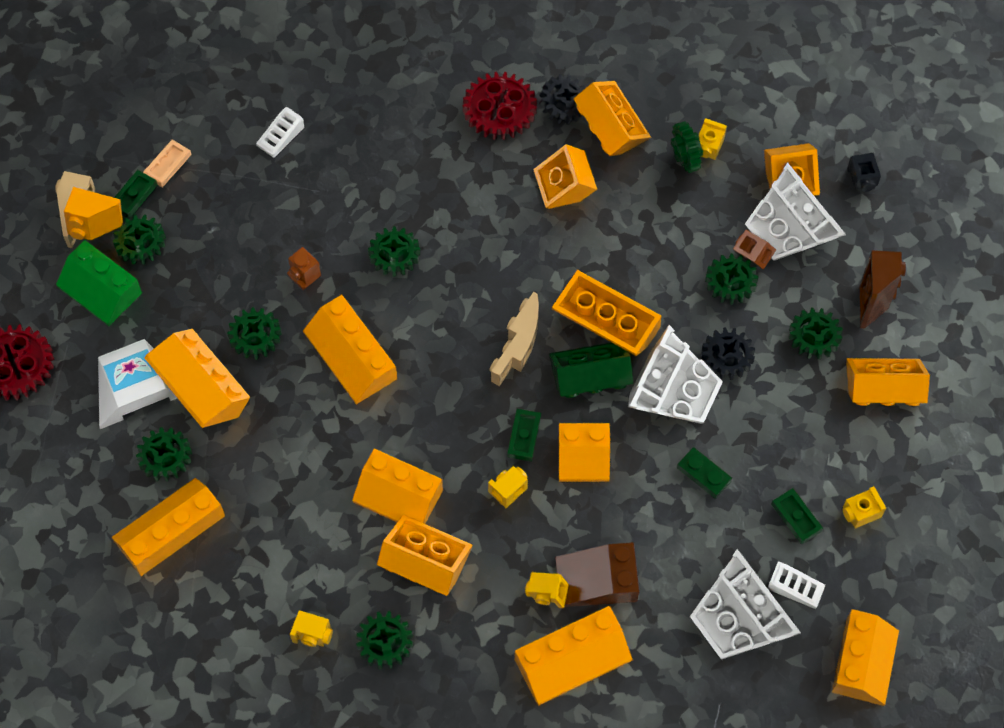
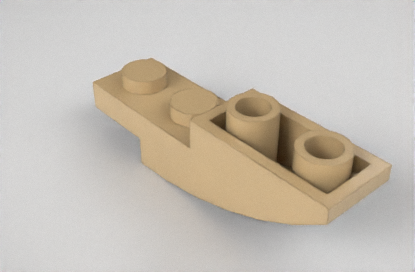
(520, 342)

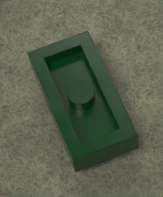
(135, 192)
(524, 435)
(704, 472)
(797, 516)

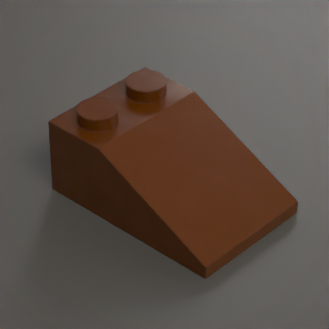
(600, 575)

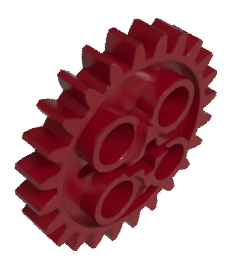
(481, 98)
(35, 353)

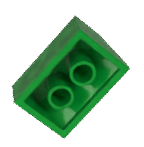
(98, 283)

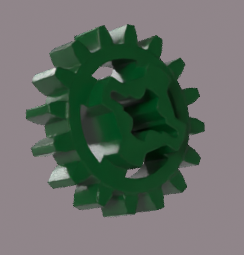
(686, 146)
(139, 239)
(383, 253)
(741, 285)
(819, 330)
(254, 335)
(164, 463)
(395, 637)

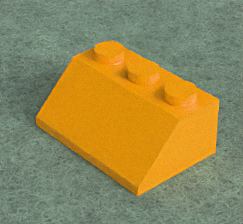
(611, 117)
(887, 381)
(396, 488)
(424, 554)
(865, 658)

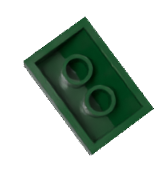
(591, 369)

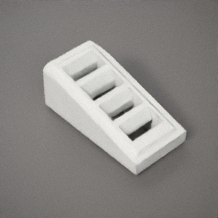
(286, 119)
(799, 577)

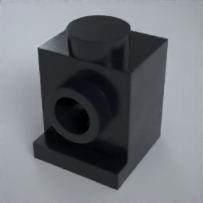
(864, 171)

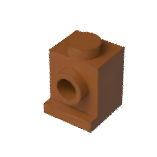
(754, 249)
(303, 268)

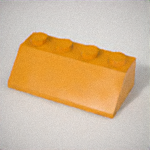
(608, 313)
(350, 350)
(198, 378)
(169, 526)
(573, 655)

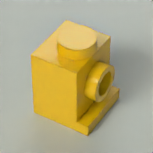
(711, 138)
(508, 485)
(860, 516)
(547, 588)
(311, 630)

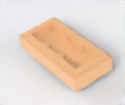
(167, 162)

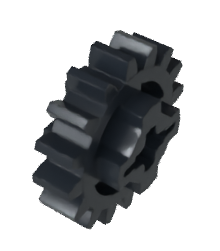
(562, 100)
(724, 344)

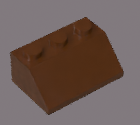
(879, 284)

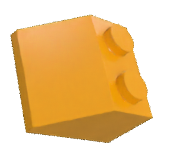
(801, 158)
(565, 177)
(91, 214)
(584, 452)

